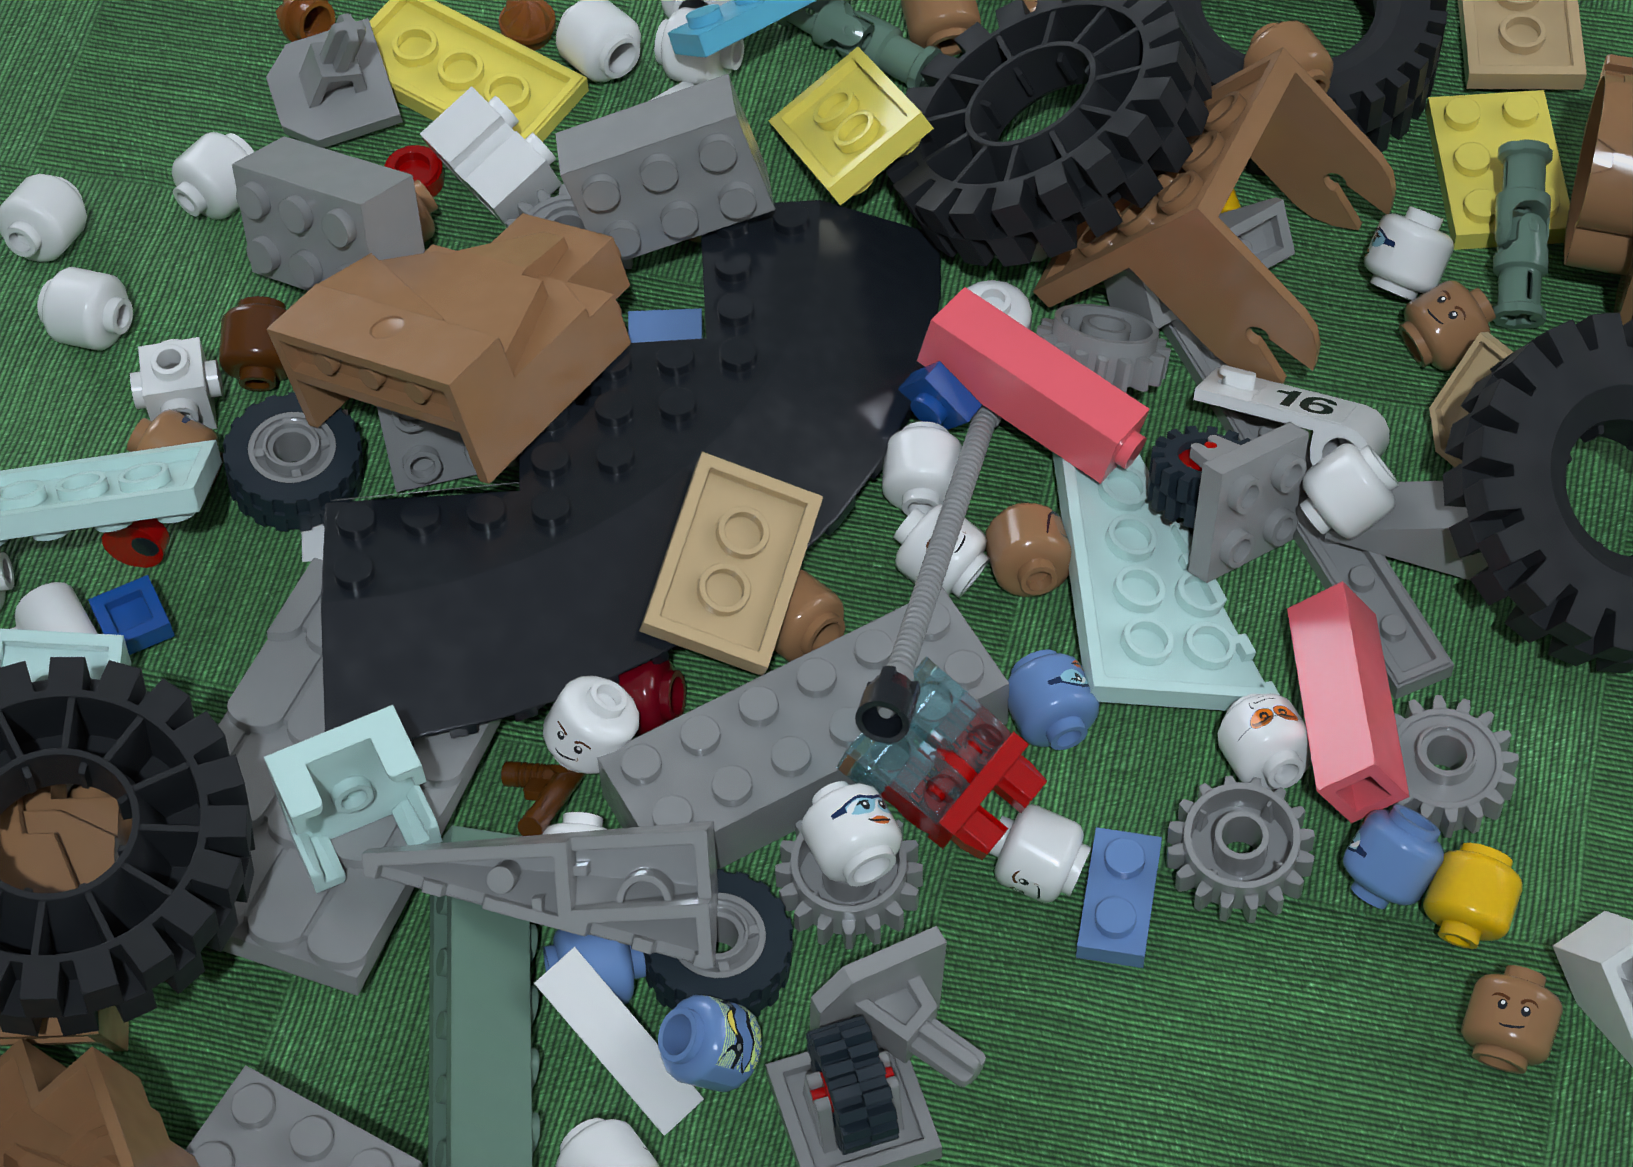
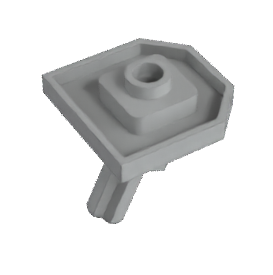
(333, 85)
(900, 1001)

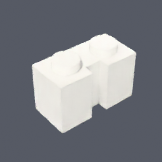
(489, 156)

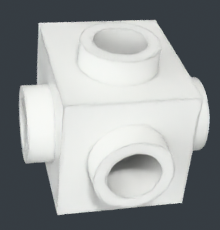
(177, 379)

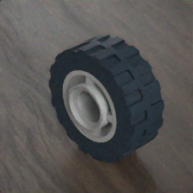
(283, 491)
(755, 966)

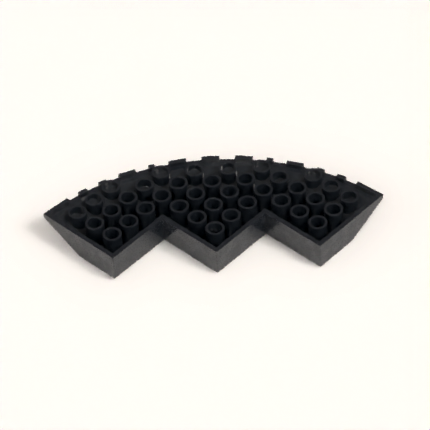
(510, 595)

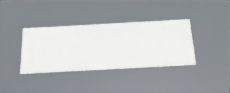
(617, 1040)

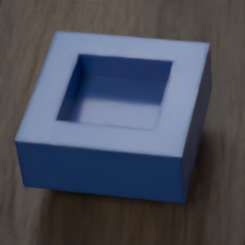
(939, 396)
(133, 612)

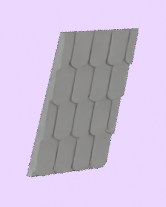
(285, 923)

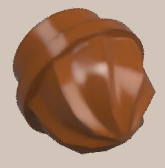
(304, 18)
(528, 22)

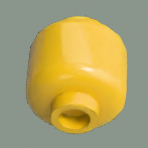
(1473, 895)

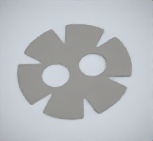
(424, 491)

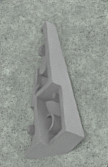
(618, 884)

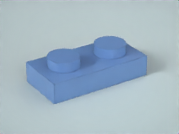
(1119, 897)

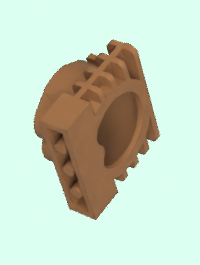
(1602, 194)

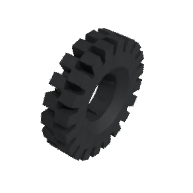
(1130, 120)
(1516, 495)
(173, 877)

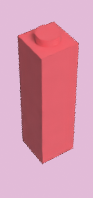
(1036, 386)
(1347, 703)

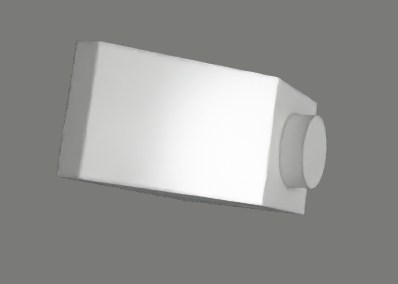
(1600, 975)

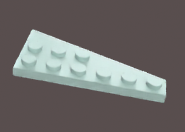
(1140, 616)

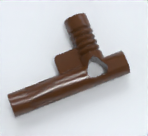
(546, 785)

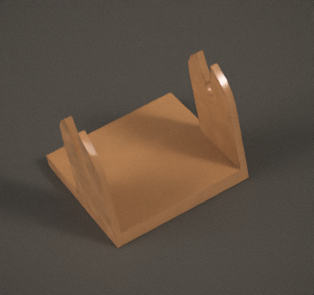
(1191, 255)

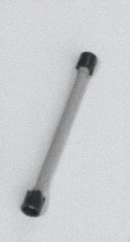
(892, 696)

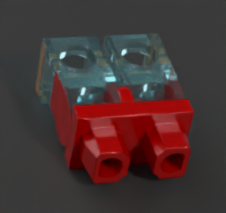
(948, 766)

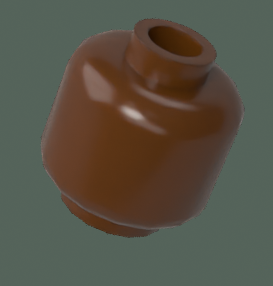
(246, 345)

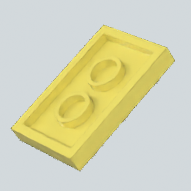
(851, 125)
(1465, 148)

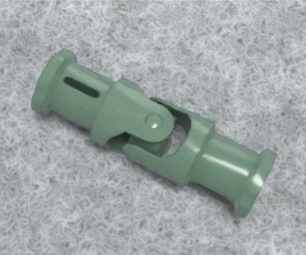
(839, 27)
(1522, 234)

